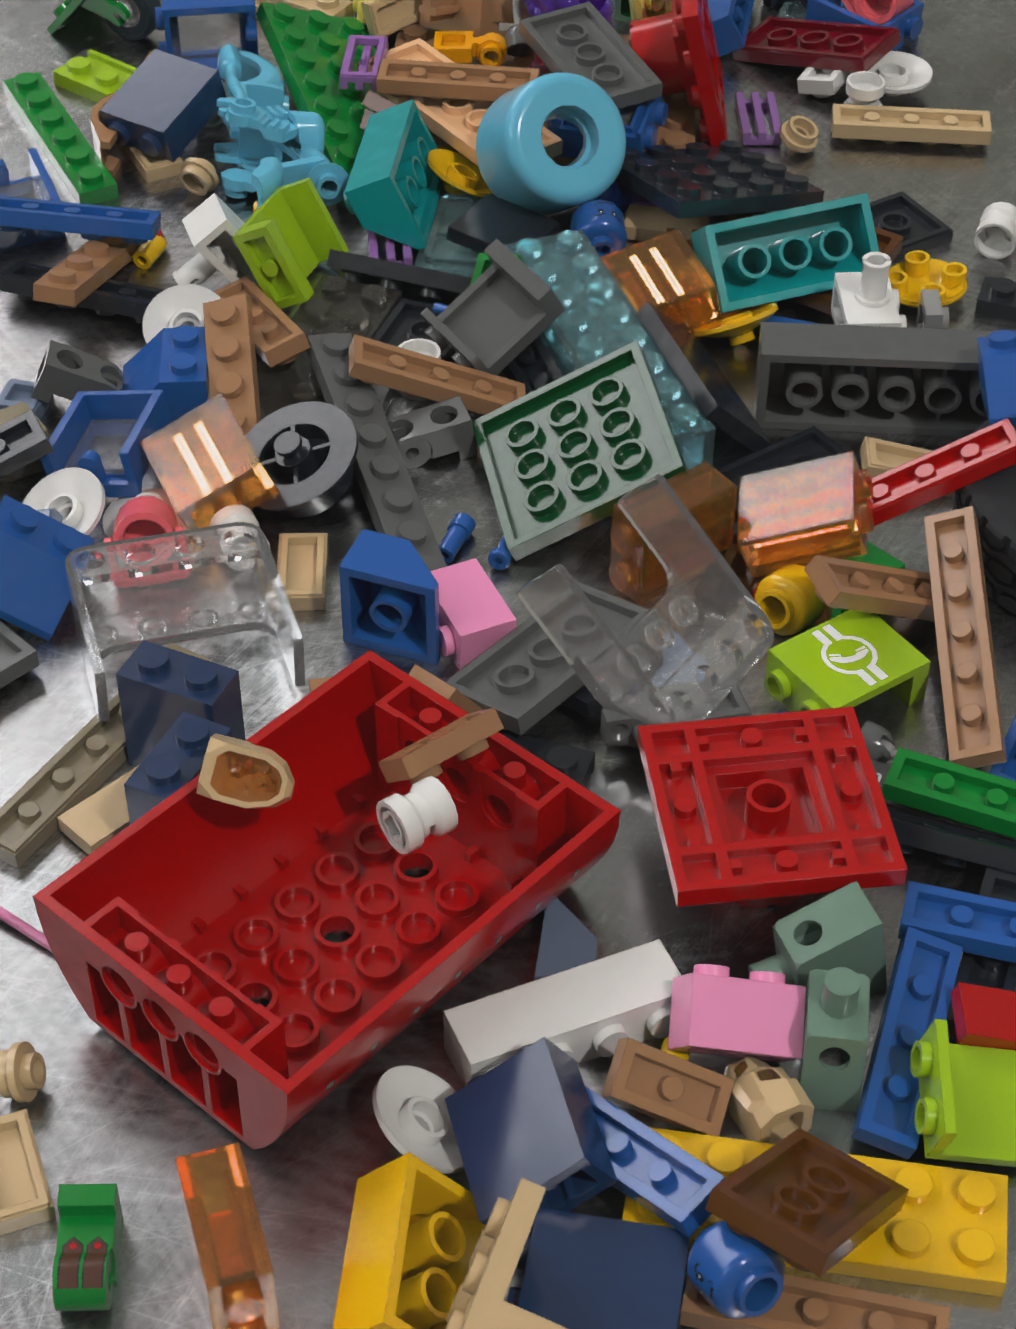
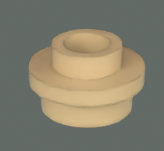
(799, 134)
(198, 176)
(21, 1072)

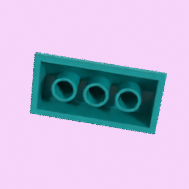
(391, 181)
(785, 251)

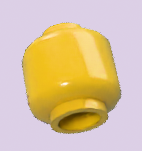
(789, 599)

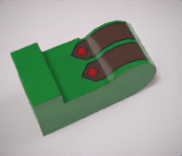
(87, 1247)

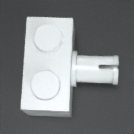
(211, 234)
(867, 295)

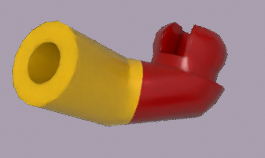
(150, 251)

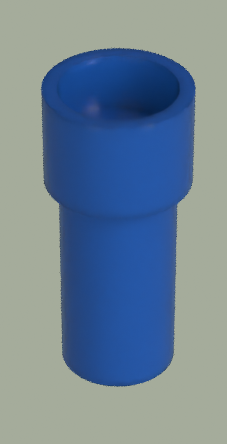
(458, 532)

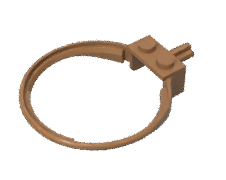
(468, 15)

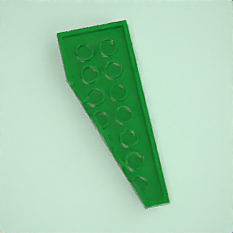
(310, 57)

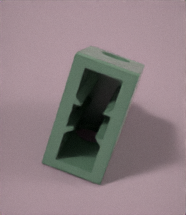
(828, 935)
(839, 1019)

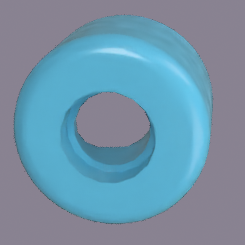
(513, 152)

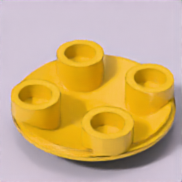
(922, 272)

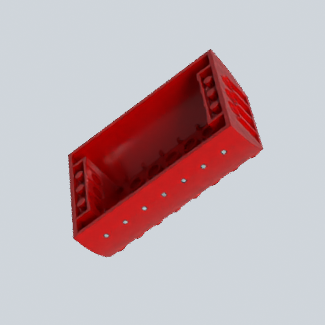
(233, 903)

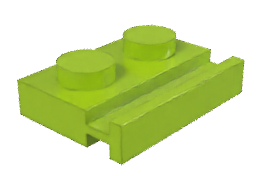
(93, 75)

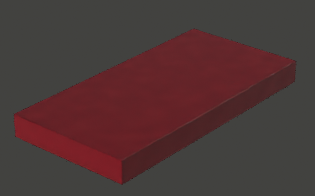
(817, 44)

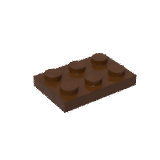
(807, 1201)

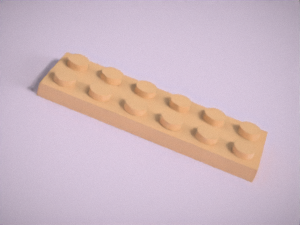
(452, 119)

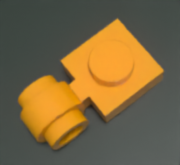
(463, 46)

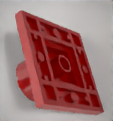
(686, 59)
(768, 807)

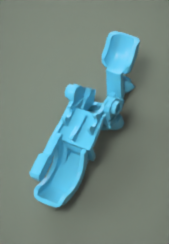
(267, 137)

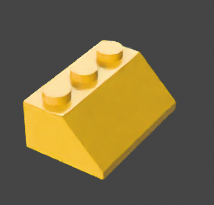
(405, 1248)

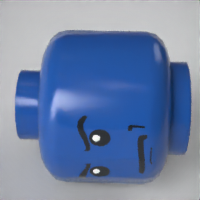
(602, 225)
(735, 1272)

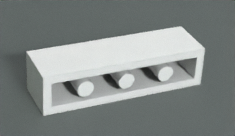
(574, 1009)

